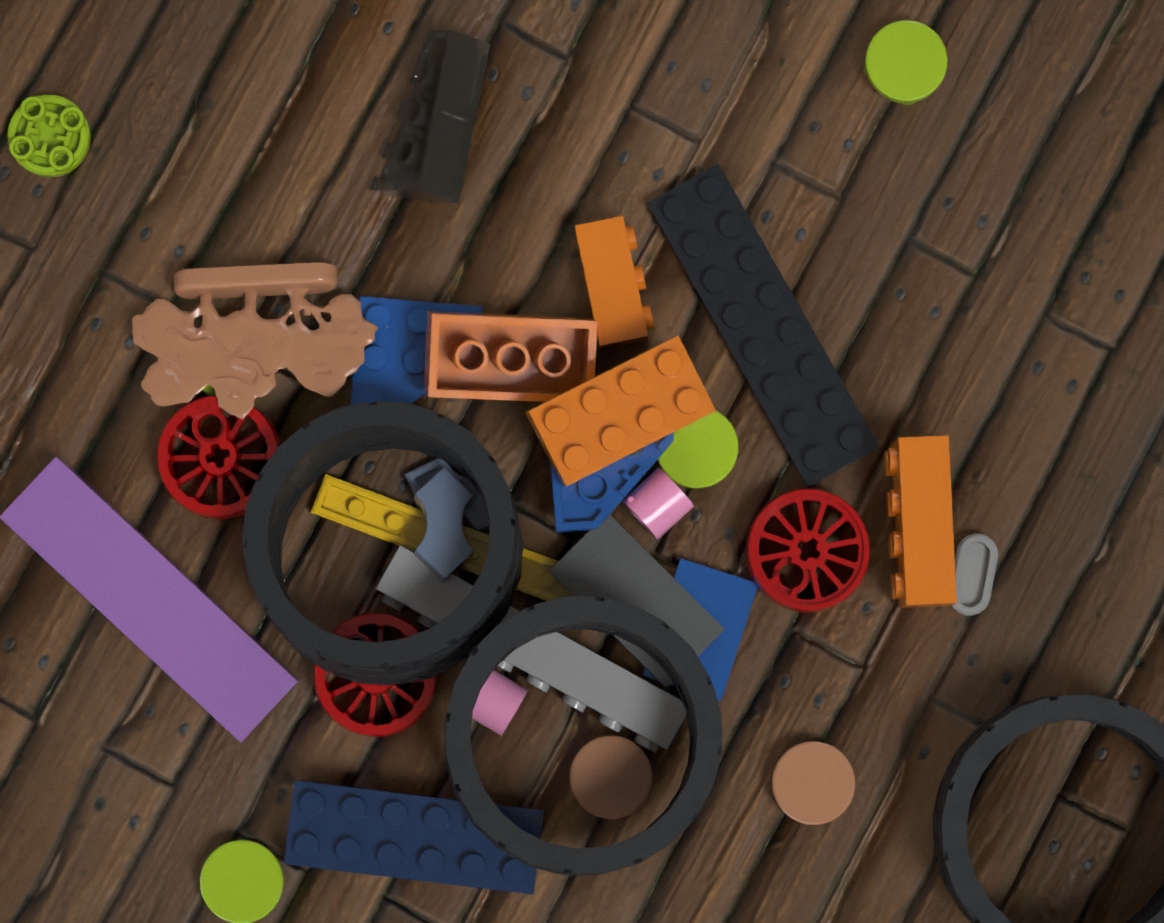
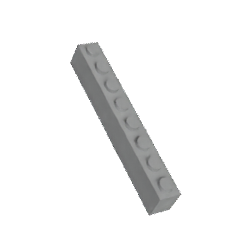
(548, 659)

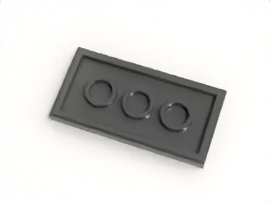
(619, 568)

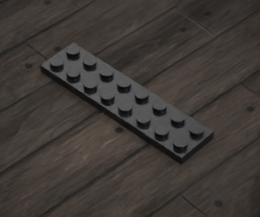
(762, 325)

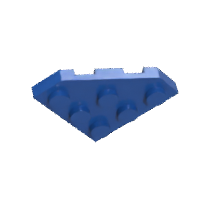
(397, 355)
(594, 497)

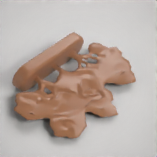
(243, 350)

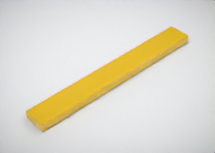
(407, 528)

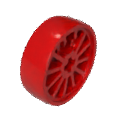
(198, 411)
(785, 596)
(351, 630)

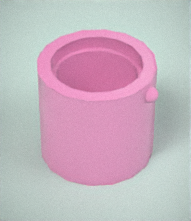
(658, 503)
(498, 702)

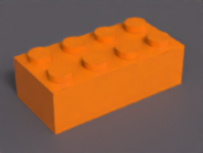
(507, 355)
(620, 411)
(922, 522)

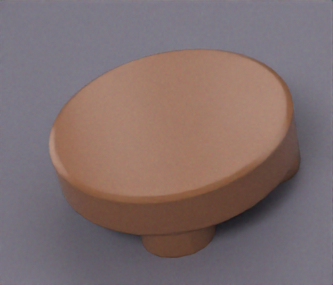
(611, 777)
(813, 783)

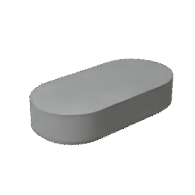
(974, 573)

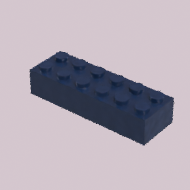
(402, 837)

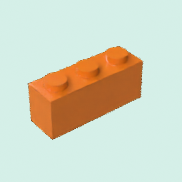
(613, 282)

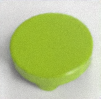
(906, 61)
(49, 135)
(701, 452)
(242, 881)

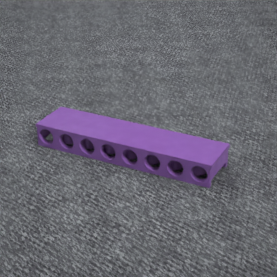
(149, 598)

